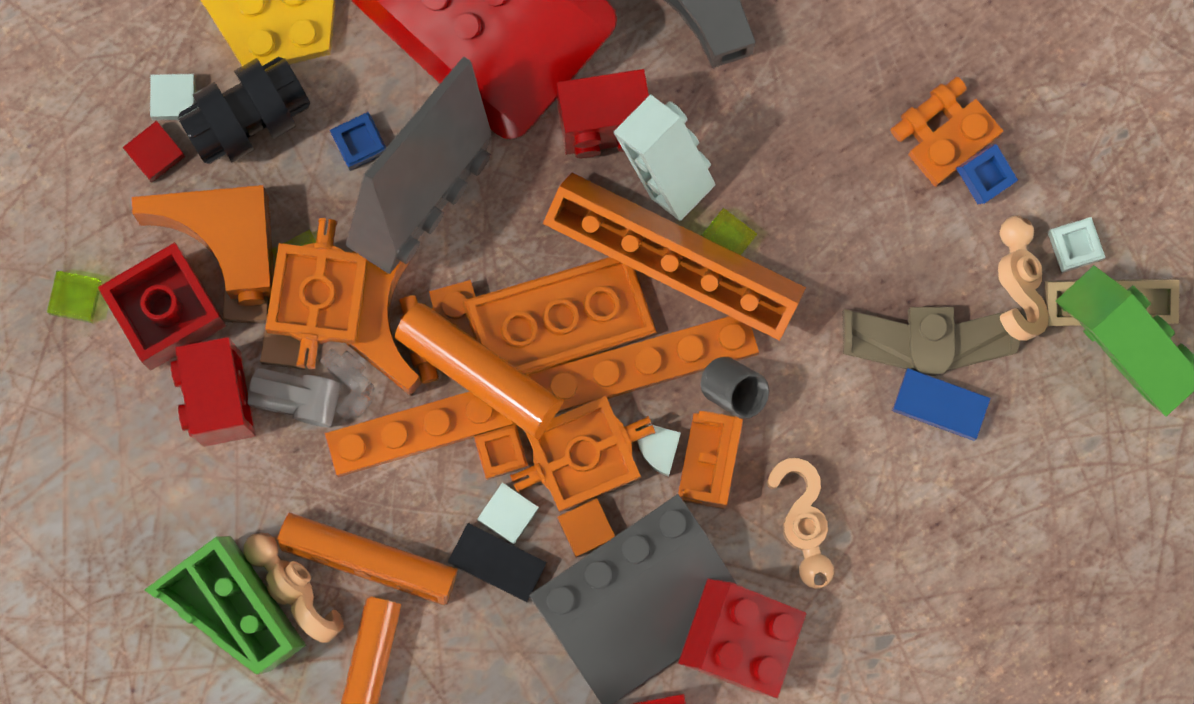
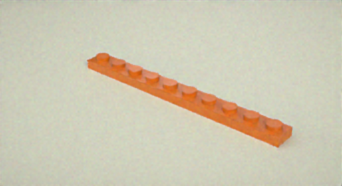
(574, 382)

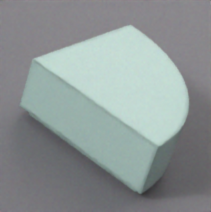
(659, 448)

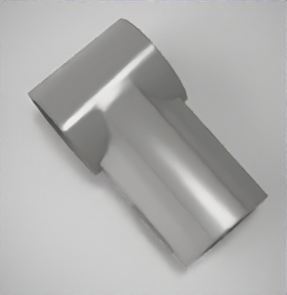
(305, 398)

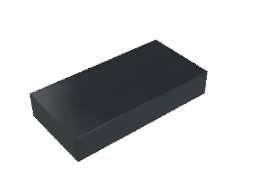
(497, 562)

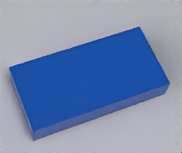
(941, 404)

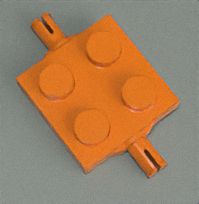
(316, 293)
(584, 454)

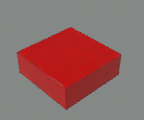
(153, 151)

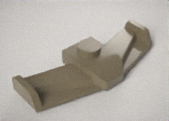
(928, 341)

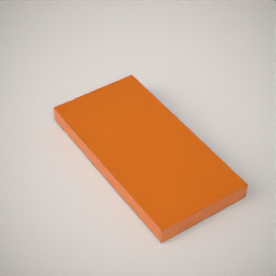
(562, 315)

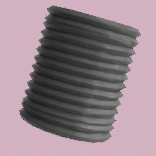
(735, 387)

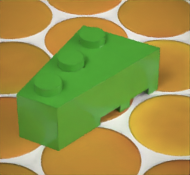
(1132, 338)
(230, 604)

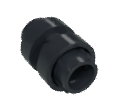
(262, 100)

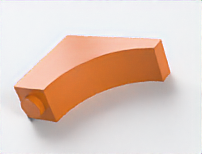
(230, 225)
(374, 332)

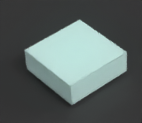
(171, 95)
(1076, 244)
(508, 513)

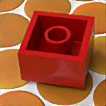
(595, 108)
(161, 306)
(213, 392)
(742, 637)

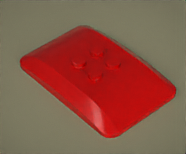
(513, 45)

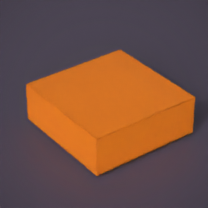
(501, 452)
(586, 527)

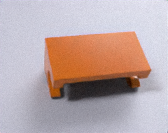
(710, 459)

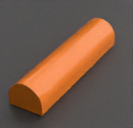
(478, 369)
(367, 558)
(371, 651)

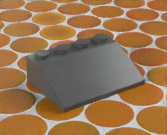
(421, 171)
(632, 600)

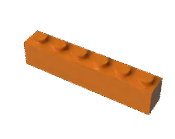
(674, 255)

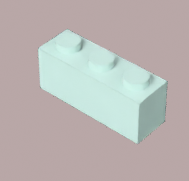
(665, 156)

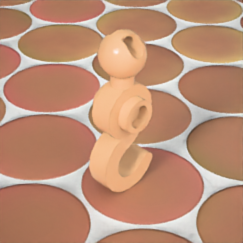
(1020, 276)
(805, 525)
(291, 584)

